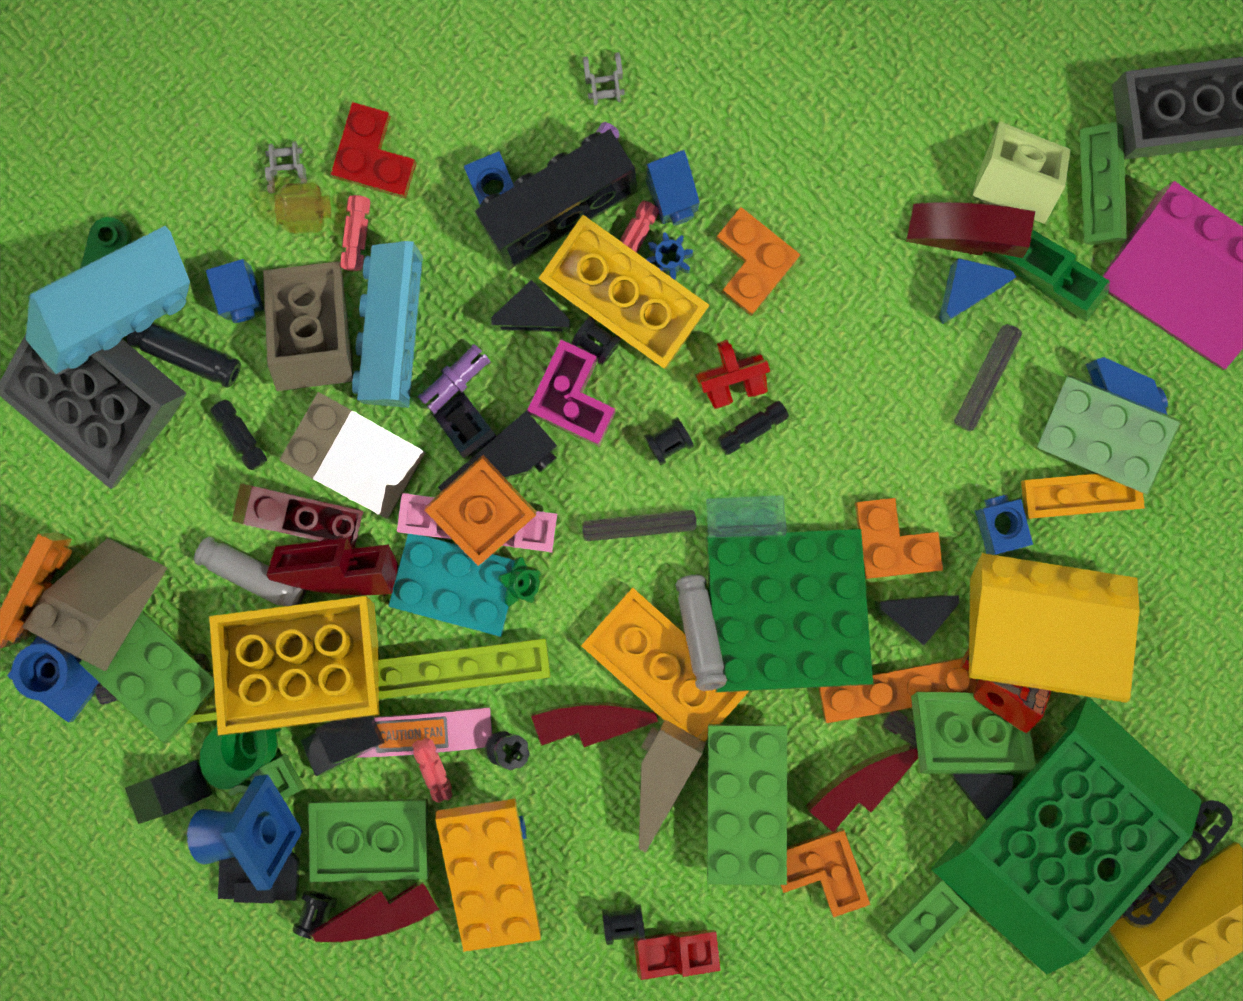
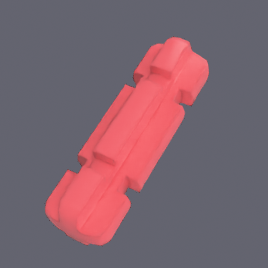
(639, 227)
(355, 233)
(432, 770)

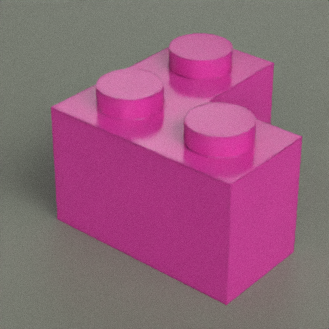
(561, 396)

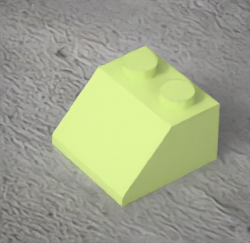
(1022, 172)

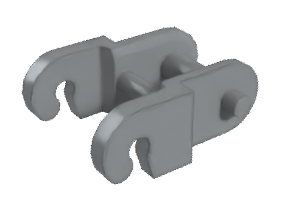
(617, 75)
(272, 170)

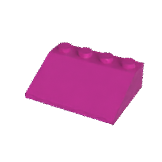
(1185, 273)

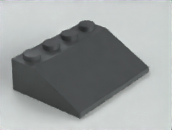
(95, 412)

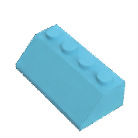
(107, 301)
(389, 324)

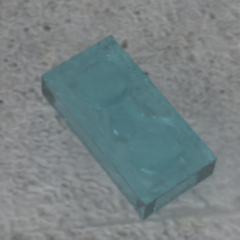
(746, 517)

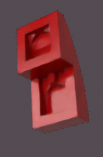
(677, 953)

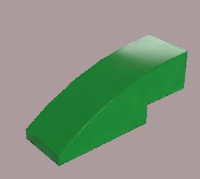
(1059, 276)

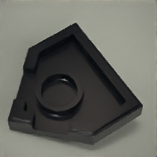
(236, 885)

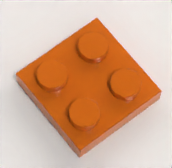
(480, 510)

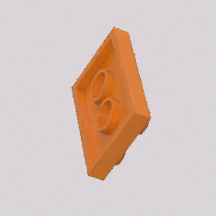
(46, 556)

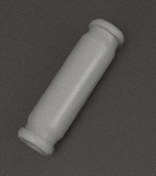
(245, 572)
(701, 633)

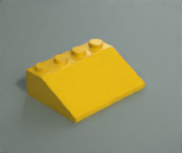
(1053, 627)
(295, 665)

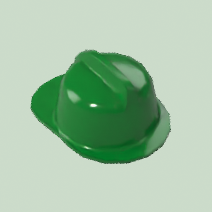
(235, 757)

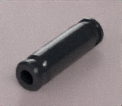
(186, 354)

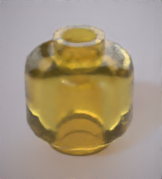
(302, 208)

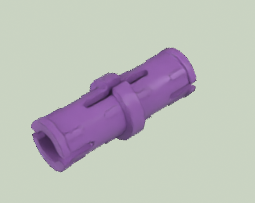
(454, 379)

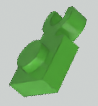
(281, 773)

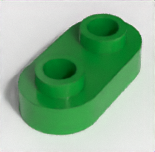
(97, 248)

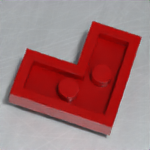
(361, 157)

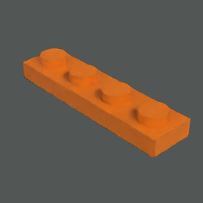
(894, 690)

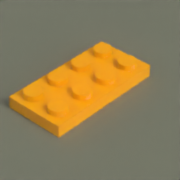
(655, 664)
(488, 874)

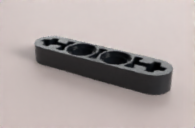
(1183, 867)

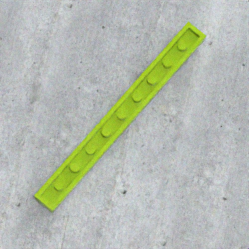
(447, 671)

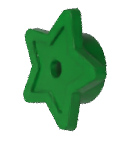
(529, 585)

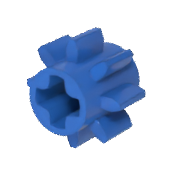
(665, 247)

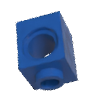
(487, 169)
(235, 291)
(1018, 534)

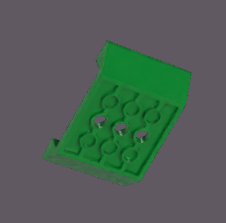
(1027, 876)

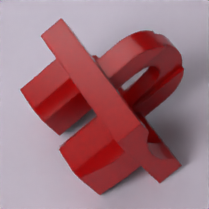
(749, 370)

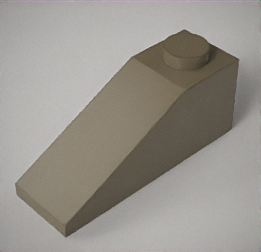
(664, 772)

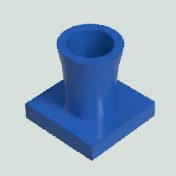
(61, 690)
(256, 833)

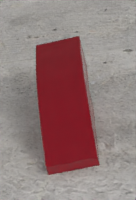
(971, 228)
(335, 567)
(591, 720)
(863, 784)
(377, 916)

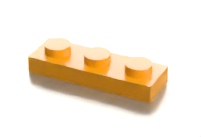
(1077, 496)

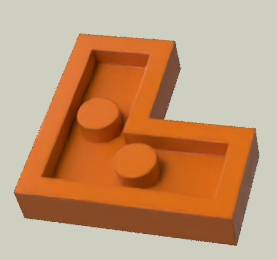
(765, 259)
(888, 552)
(831, 862)

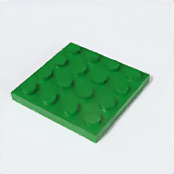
(791, 610)

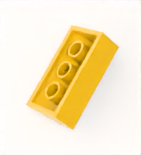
(1193, 932)

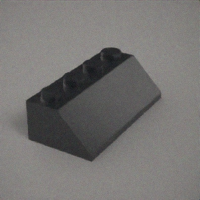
(552, 201)

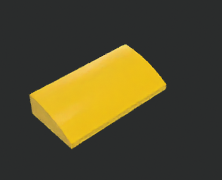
(624, 292)

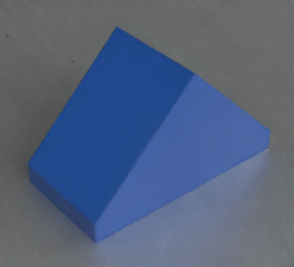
(969, 284)

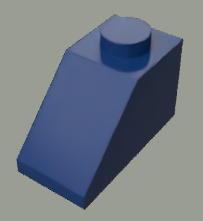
(673, 188)
(1127, 383)

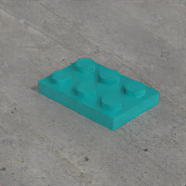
(448, 586)

